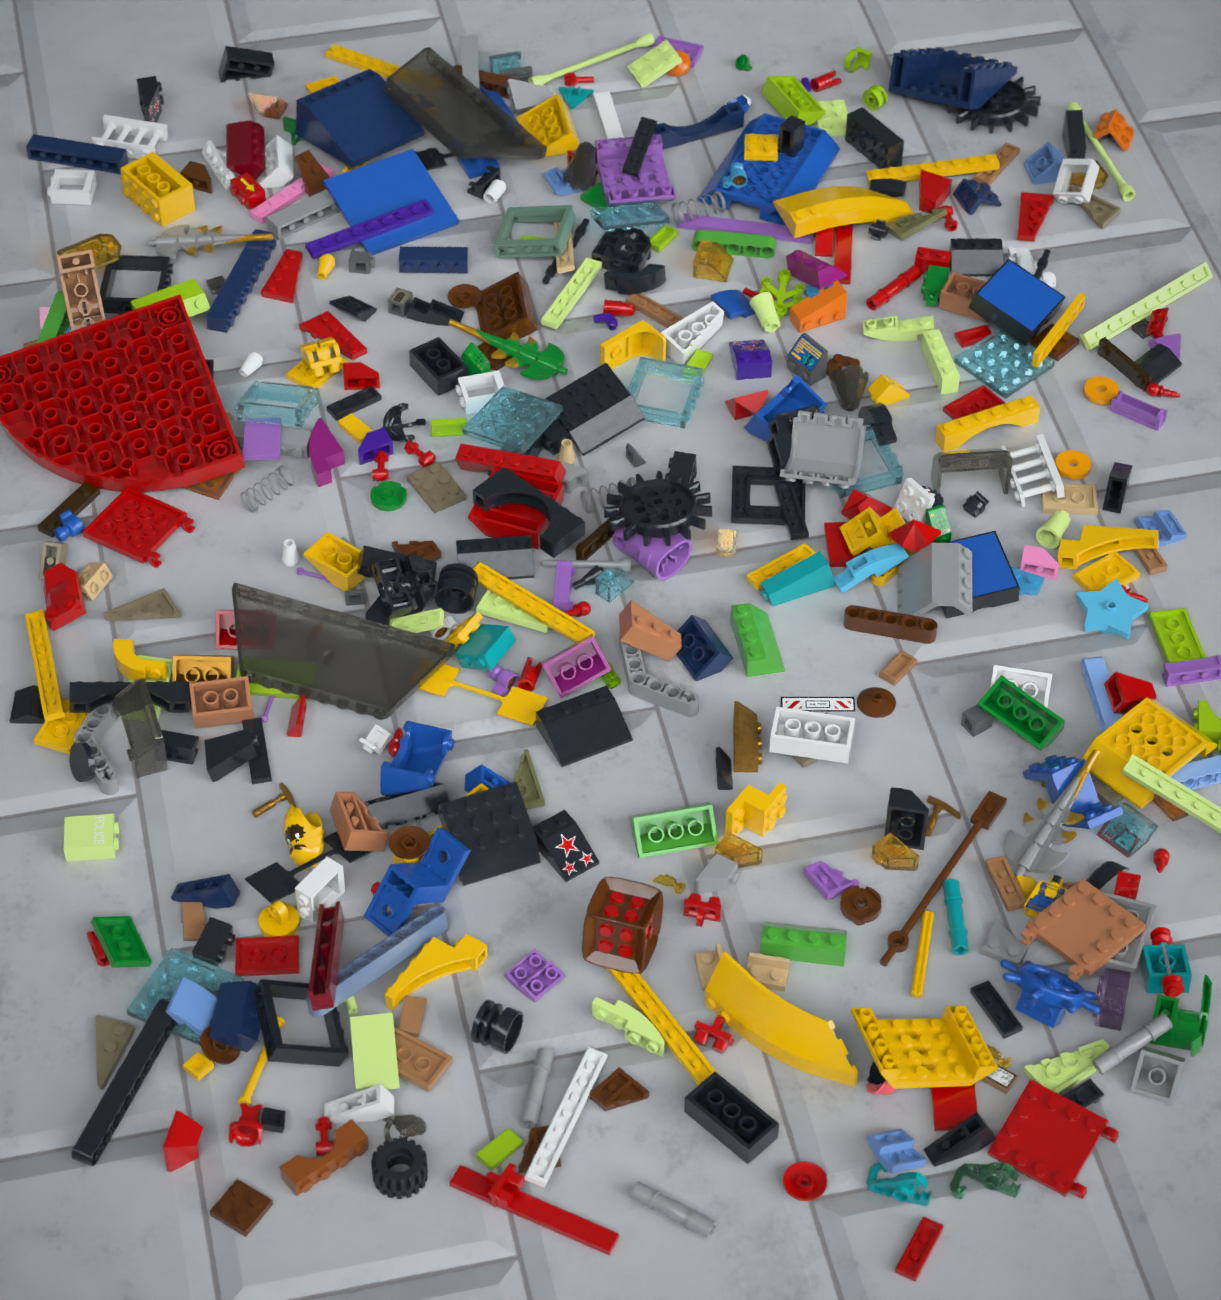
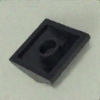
(354, 307)
(1159, 362)
(27, 706)

